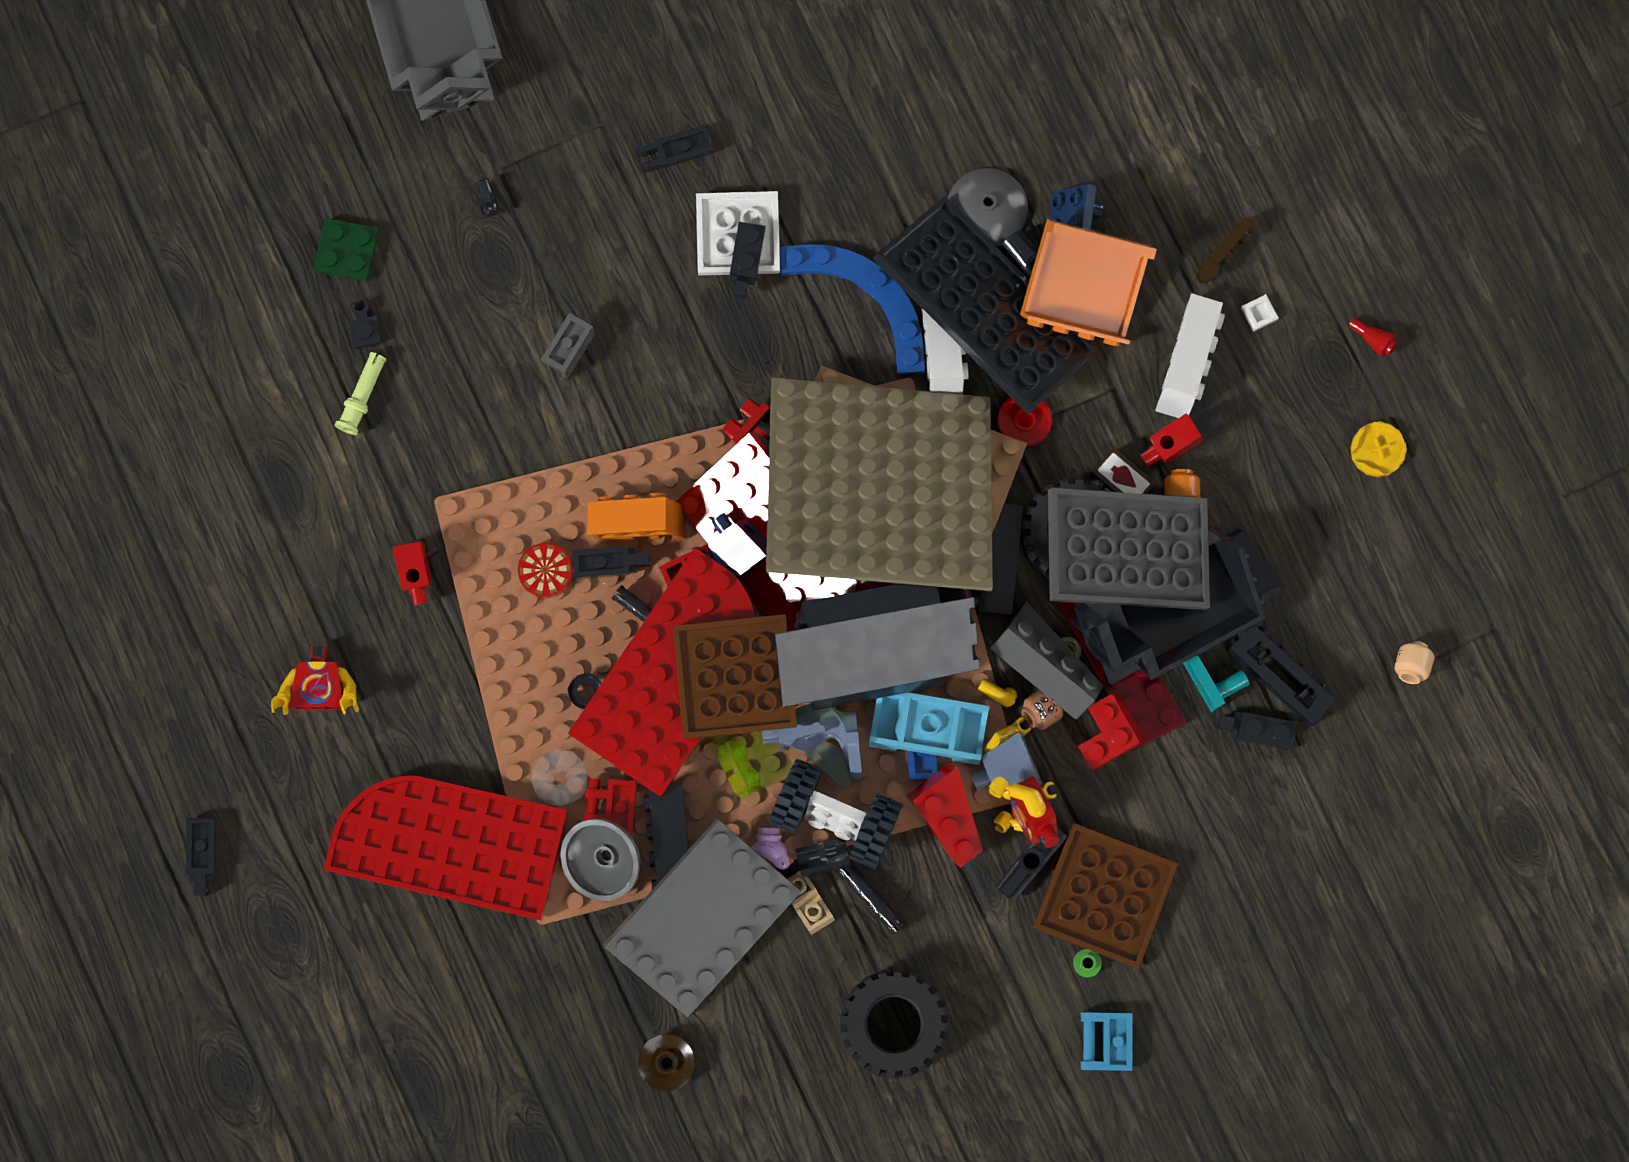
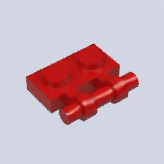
(619, 805)

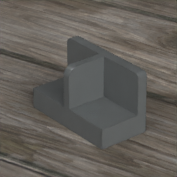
(568, 345)

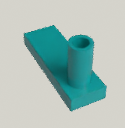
(1214, 693)

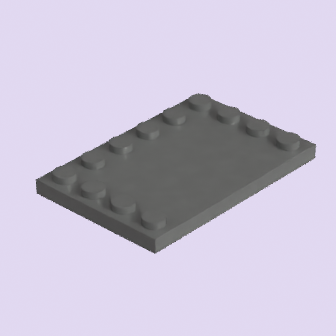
(1128, 549)
(702, 917)

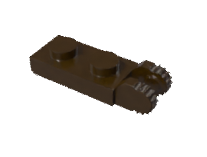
(1223, 251)

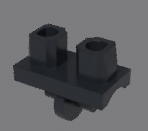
(822, 857)

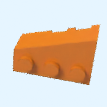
(635, 517)

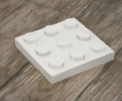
(718, 225)

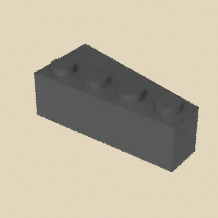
(1046, 661)

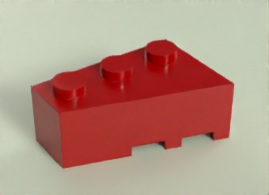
(947, 813)

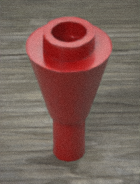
(1380, 340)

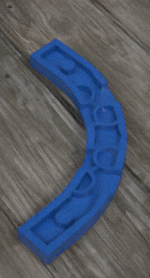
(875, 282)

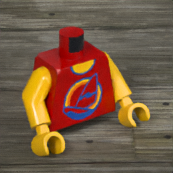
(317, 686)
(1030, 809)

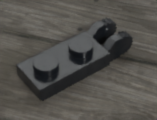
(677, 148)

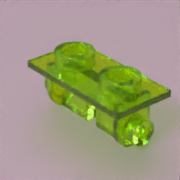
(735, 756)

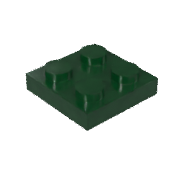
(346, 250)

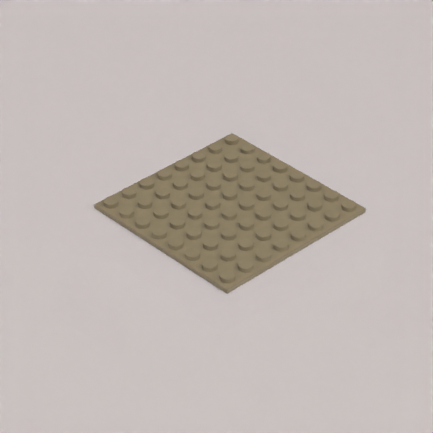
(879, 485)

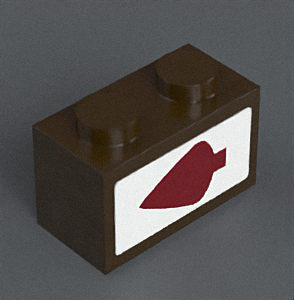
(1121, 475)

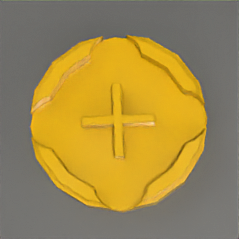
(1378, 449)

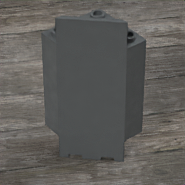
(437, 50)

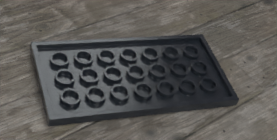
(979, 303)

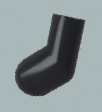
(490, 205)

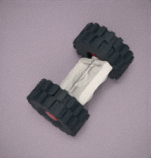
(822, 812)

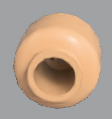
(1414, 662)

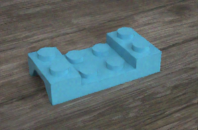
(930, 726)

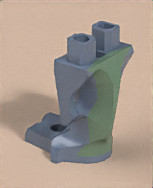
(817, 727)

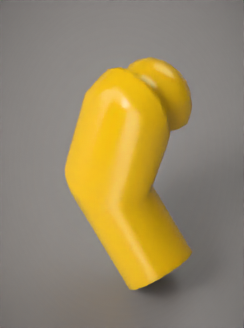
(1003, 696)

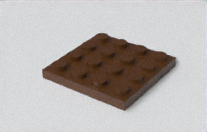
(730, 677)
(1105, 896)

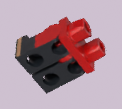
(758, 422)

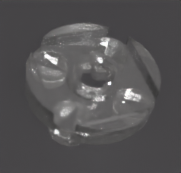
(543, 778)

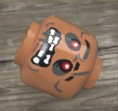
(1041, 711)

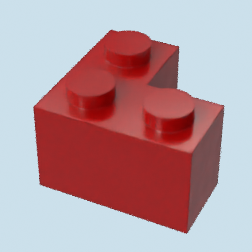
(1117, 735)

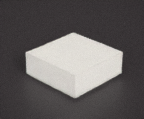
(1259, 313)

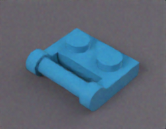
(1116, 1041)

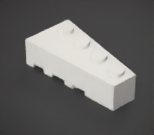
(1190, 356)
(944, 359)

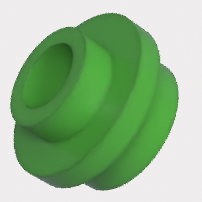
(1080, 969)

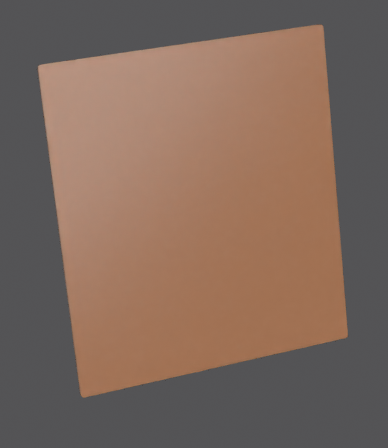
(535, 646)

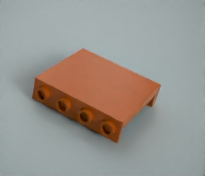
(1085, 282)

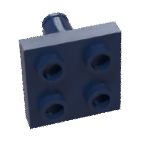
(1076, 206)

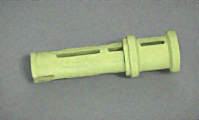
(356, 405)

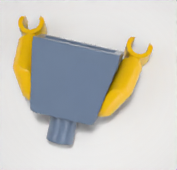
(1008, 758)

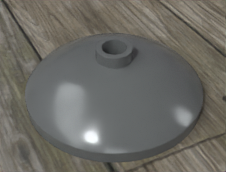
(1008, 198)
(591, 869)

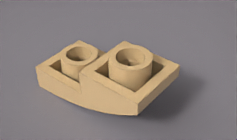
(810, 905)

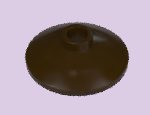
(651, 1058)

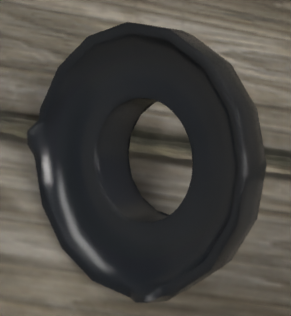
(576, 682)

